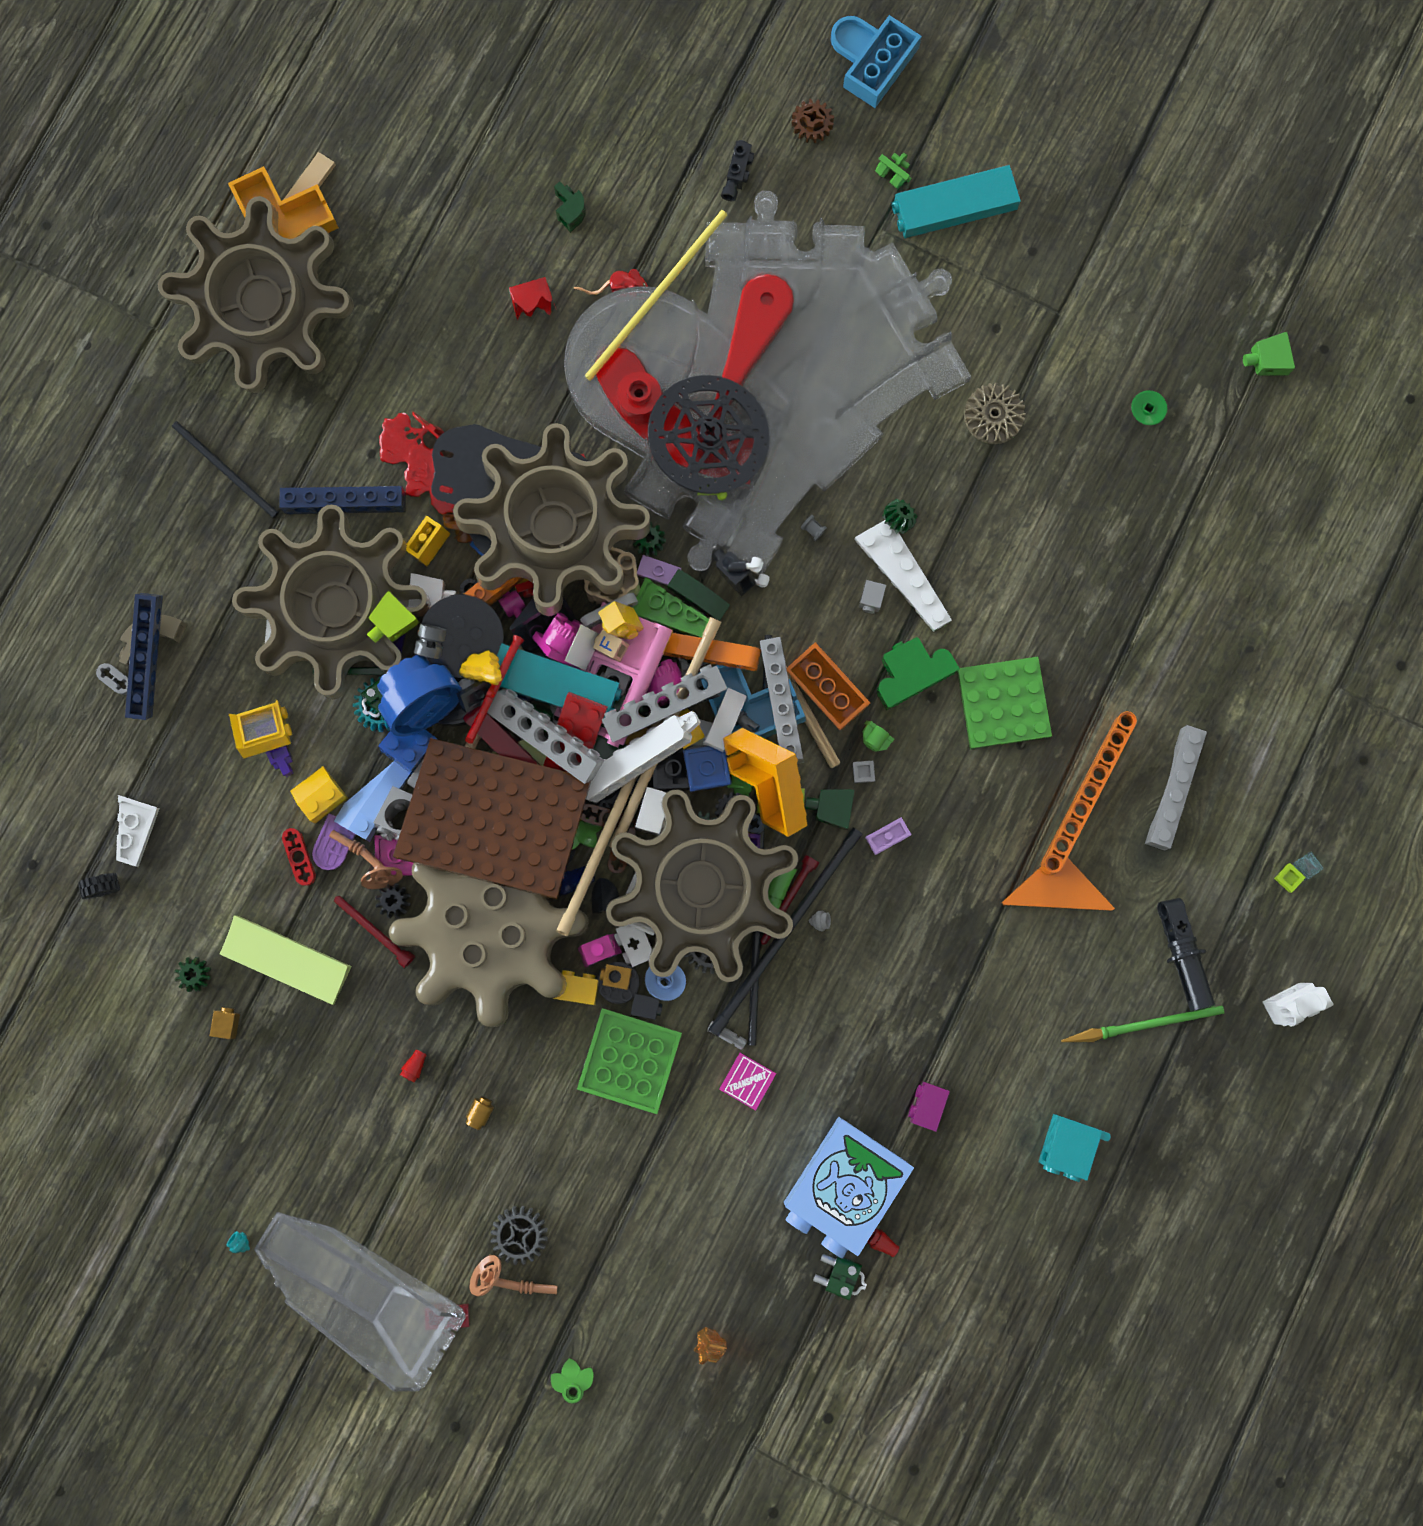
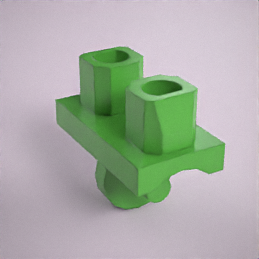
(900, 175)

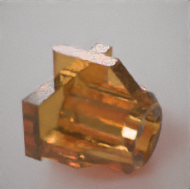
(710, 1346)

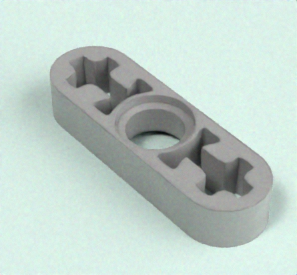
(593, 618)

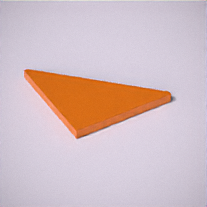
(1062, 890)

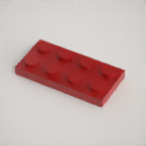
(582, 720)

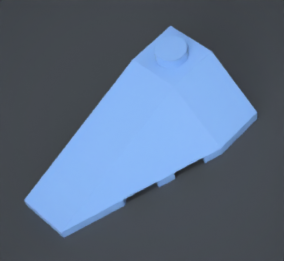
(365, 805)

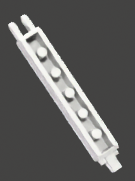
(642, 754)

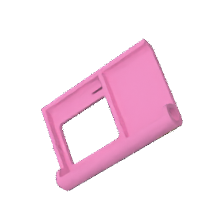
(638, 662)

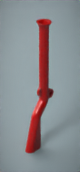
(493, 690)

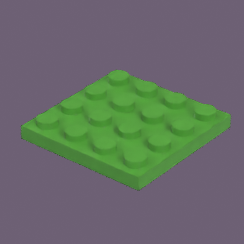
(1004, 702)
(629, 1061)

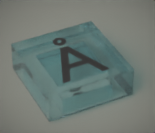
(1308, 865)

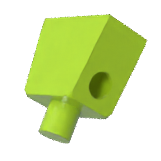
(390, 619)

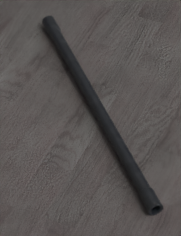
(723, 1018)

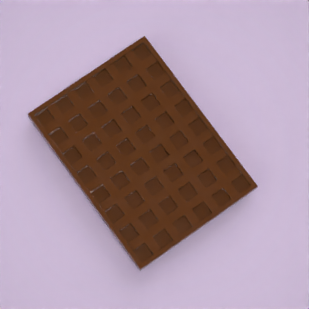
(492, 818)

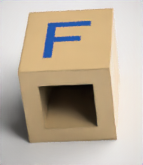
(610, 645)

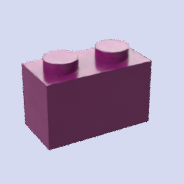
(928, 1106)

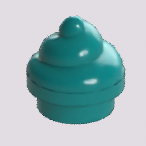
(238, 1243)

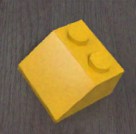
(318, 795)

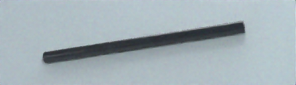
(225, 469)

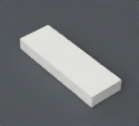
(725, 719)

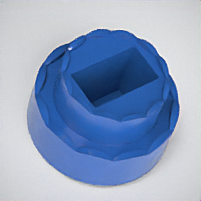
(416, 695)

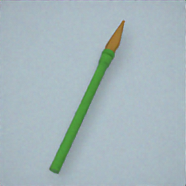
(1095, 1034)

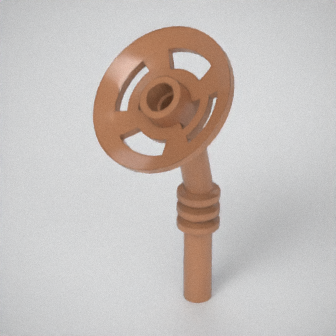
(380, 874)
(492, 1279)

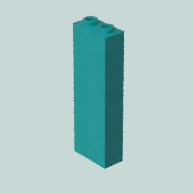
(956, 201)
(551, 681)

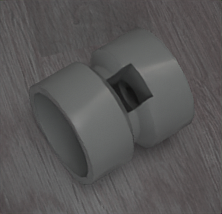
(433, 634)

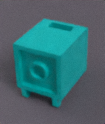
(1070, 1148)

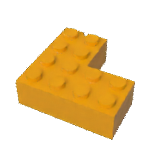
(294, 213)
(774, 776)

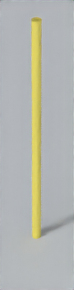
(656, 295)

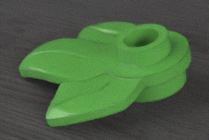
(586, 834)
(570, 1378)

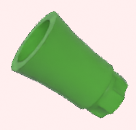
(779, 887)

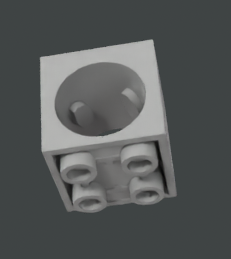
(394, 803)

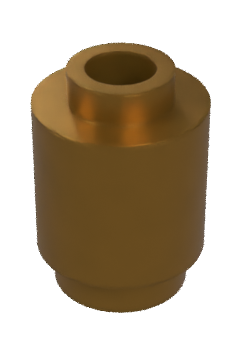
(479, 1113)

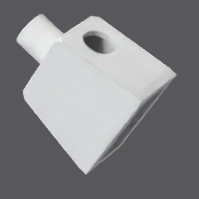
(433, 588)

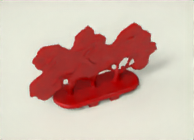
(420, 470)

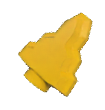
(482, 668)

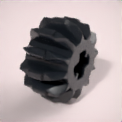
(389, 894)

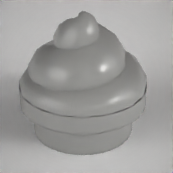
(820, 920)

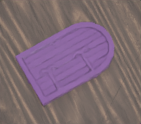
(327, 852)

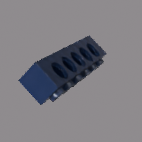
(350, 499)
(143, 656)

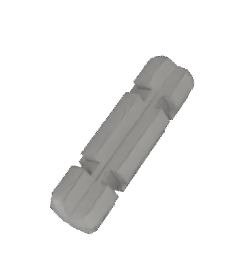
(731, 1037)

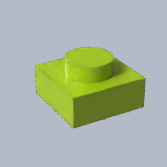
(1290, 878)

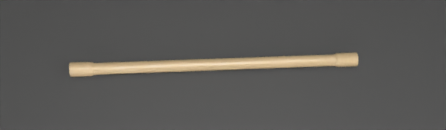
(708, 635)
(569, 916)

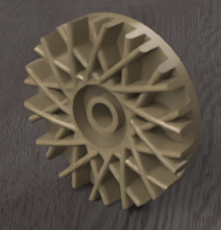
(1001, 402)

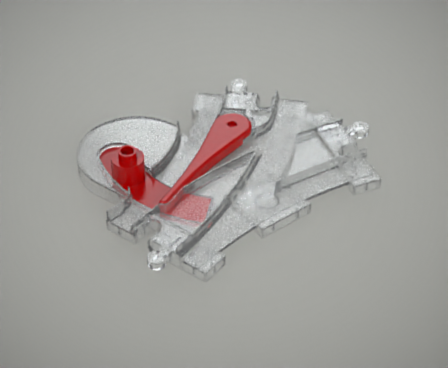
(807, 333)

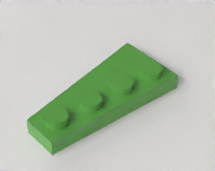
(669, 611)

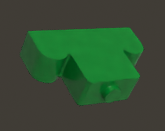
(913, 671)

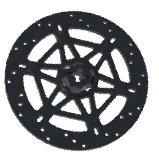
(708, 425)

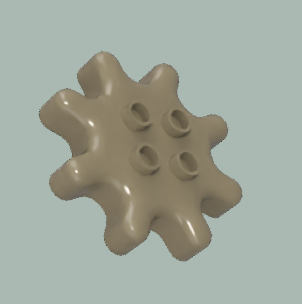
(256, 295)
(552, 519)
(324, 600)
(701, 885)
(483, 941)

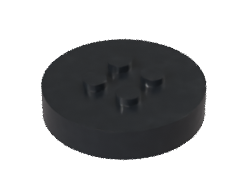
(470, 629)

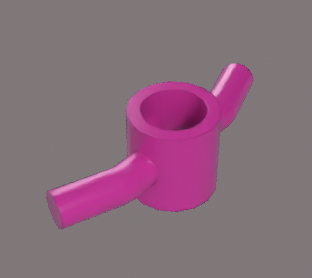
(512, 603)

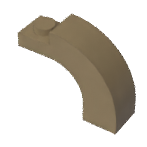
(169, 628)

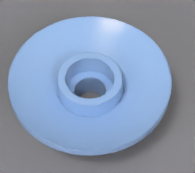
(675, 984)

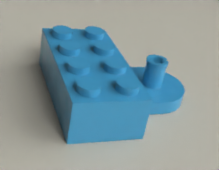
(876, 54)

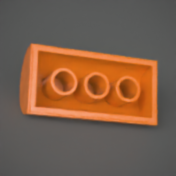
(828, 686)

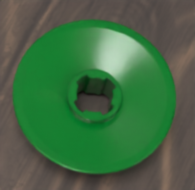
(1153, 401)

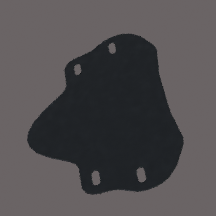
(466, 469)

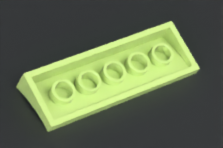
(285, 960)

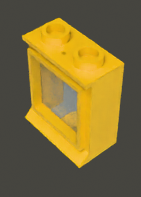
(261, 729)

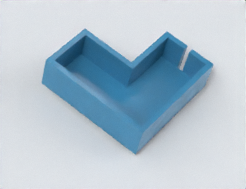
(757, 705)

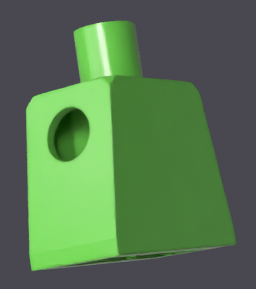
(1271, 356)

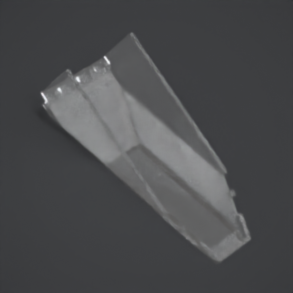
(360, 1300)

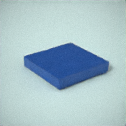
(706, 768)

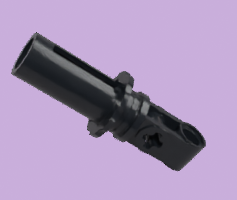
(1185, 954)

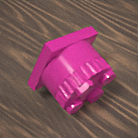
(558, 638)
(665, 674)

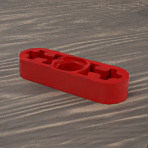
(290, 853)

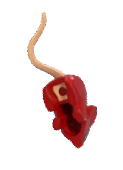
(620, 280)

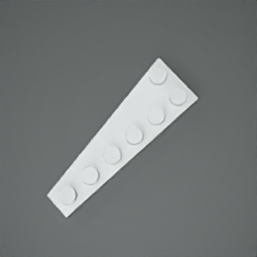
(901, 568)

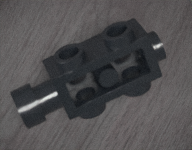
(738, 171)

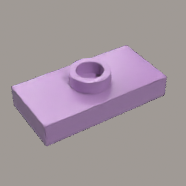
(656, 570)
(888, 836)

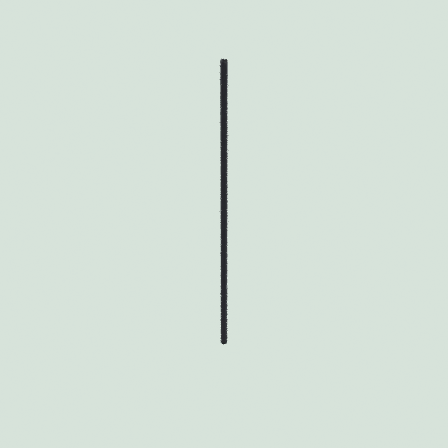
(756, 935)

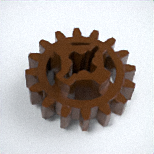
(812, 130)

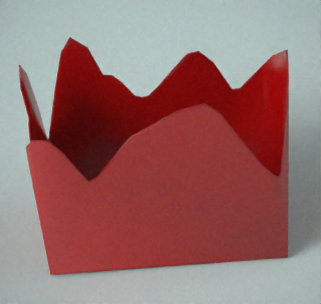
(531, 295)

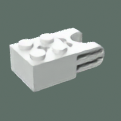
(1297, 1003)

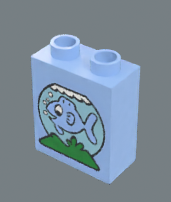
(846, 1189)

